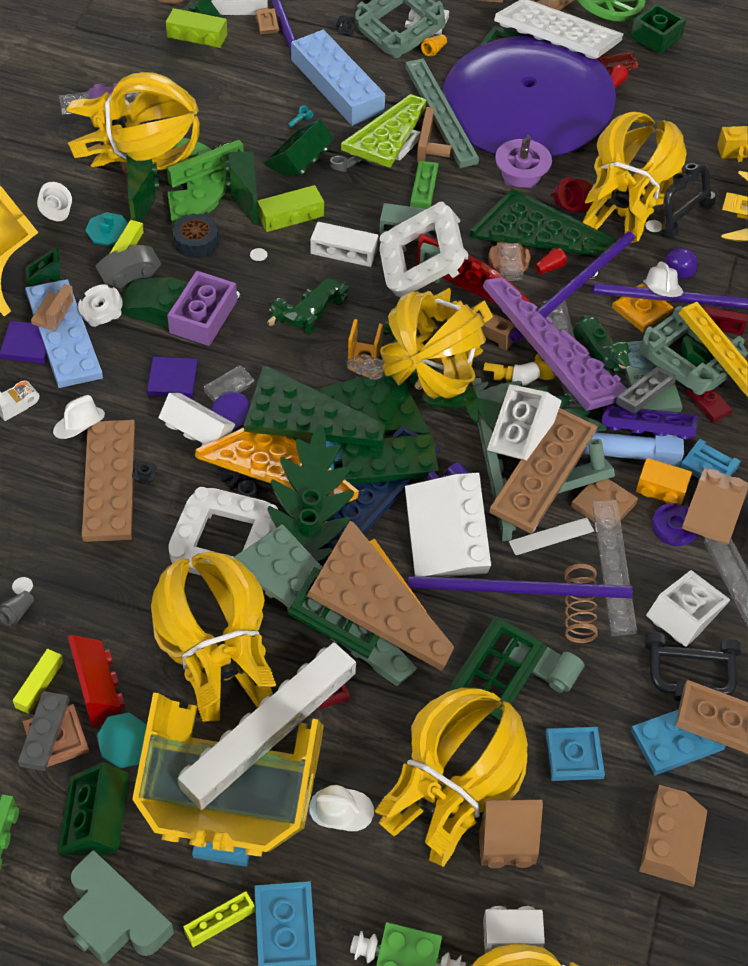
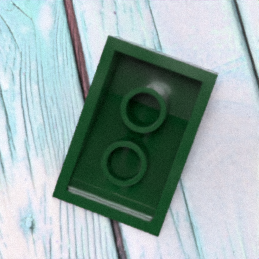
(243, 182)
(141, 186)
(152, 299)

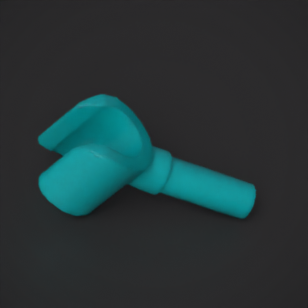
(302, 110)

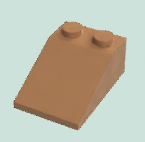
(716, 505)
(510, 833)

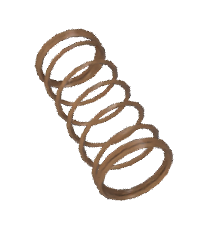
(582, 624)

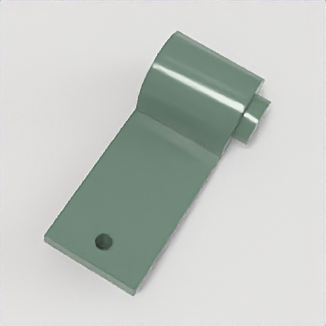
(556, 669)

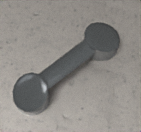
(341, 164)

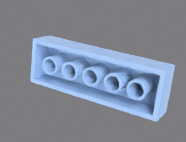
(338, 77)

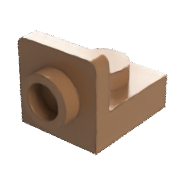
(266, 21)

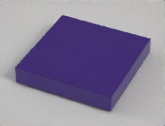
(23, 343)
(172, 376)

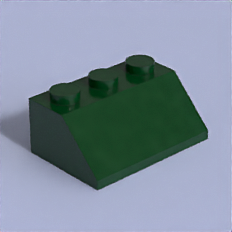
(300, 149)
(94, 811)

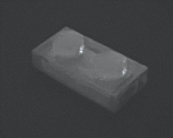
(510, 261)
(366, 366)
(233, 381)

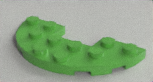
(201, 193)

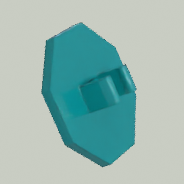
(106, 228)
(122, 740)

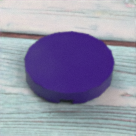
(668, 525)

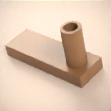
(426, 148)

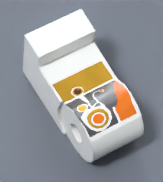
(17, 399)

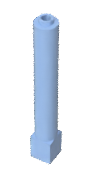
(665, 449)

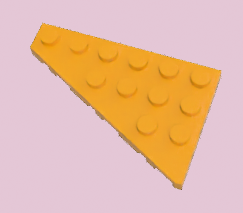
(257, 457)

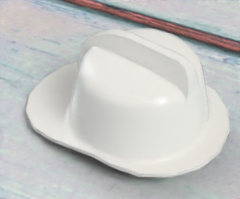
(54, 201)
(663, 281)
(77, 417)
(341, 808)

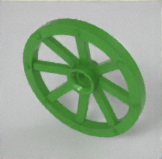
(609, 13)

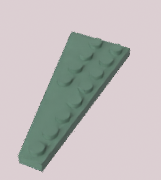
(282, 569)

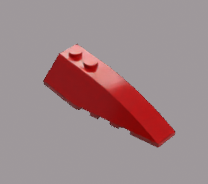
(471, 273)

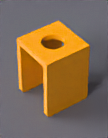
(356, 348)

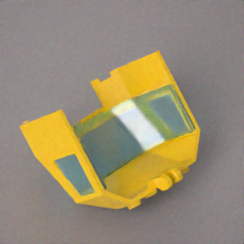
(252, 813)

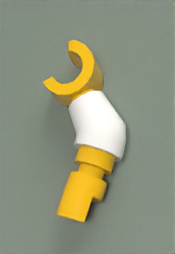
(525, 373)

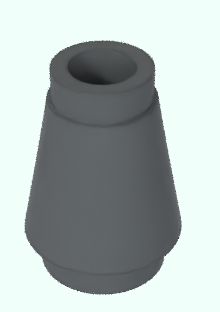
(14, 608)

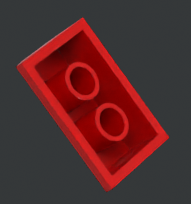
(96, 679)

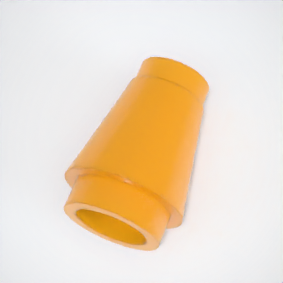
(433, 44)

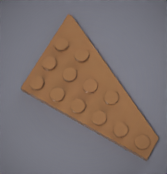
(369, 593)

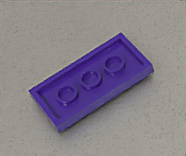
(653, 421)

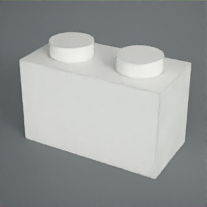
(513, 926)

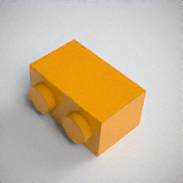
(663, 481)

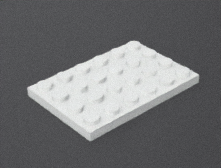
(559, 28)

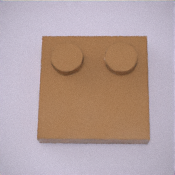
(603, 491)

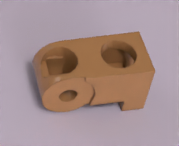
(498, 330)

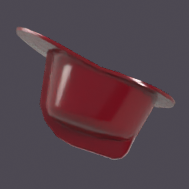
(572, 194)

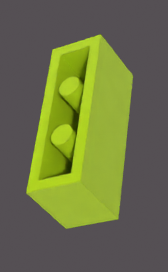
(196, 28)
(290, 208)

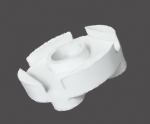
(109, 310)

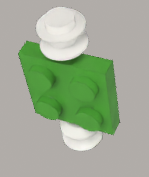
(403, 947)

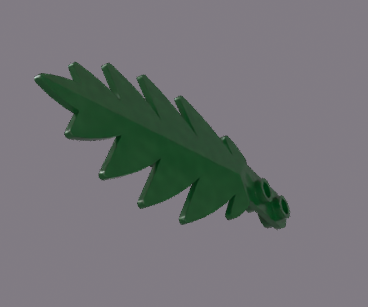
(490, 402)
(310, 501)

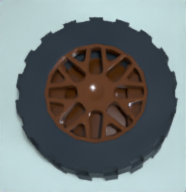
(195, 235)

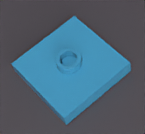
(574, 753)

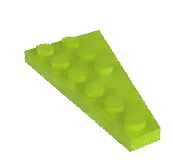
(387, 134)

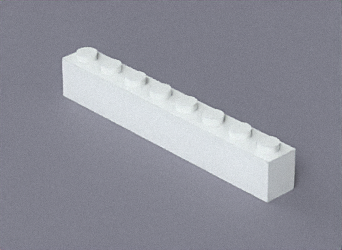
(266, 725)

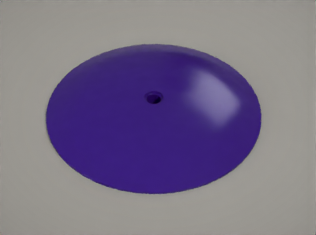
(530, 89)

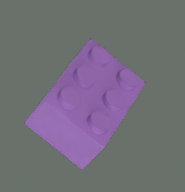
(202, 308)

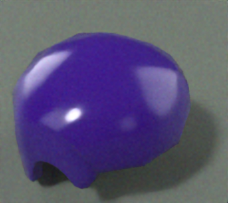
(683, 261)

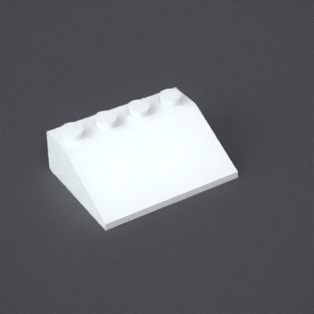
(448, 526)

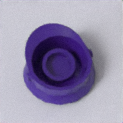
(232, 407)

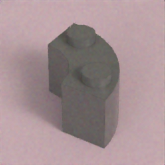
(128, 265)

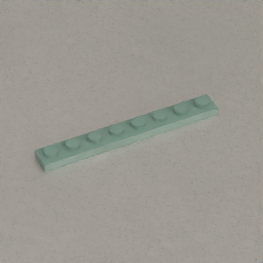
(443, 115)
(494, 470)

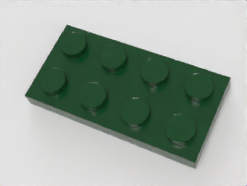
(396, 460)

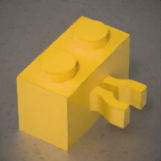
(733, 142)

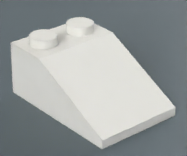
(523, 421)
(687, 607)

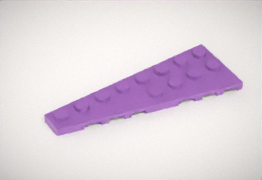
(562, 353)

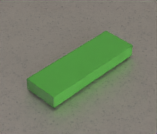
(424, 185)

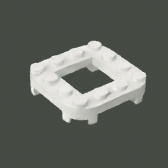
(447, 262)
(222, 503)

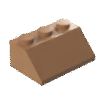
(673, 836)

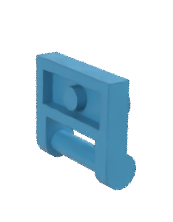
(696, 461)

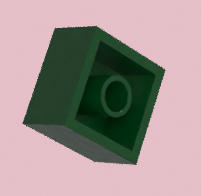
(658, 28)

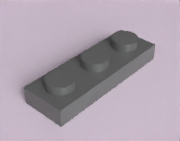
(646, 390)
(43, 731)

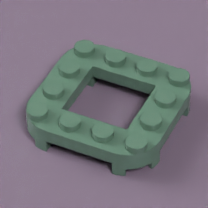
(395, 42)
(656, 349)

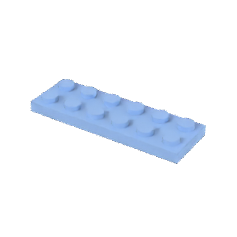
(69, 346)

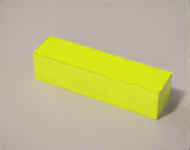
(129, 237)
(38, 681)
(219, 919)

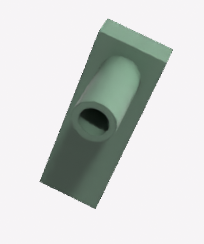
(592, 472)

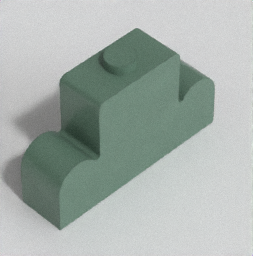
(112, 913)

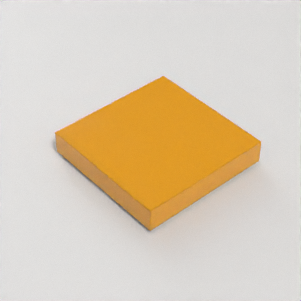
(642, 312)

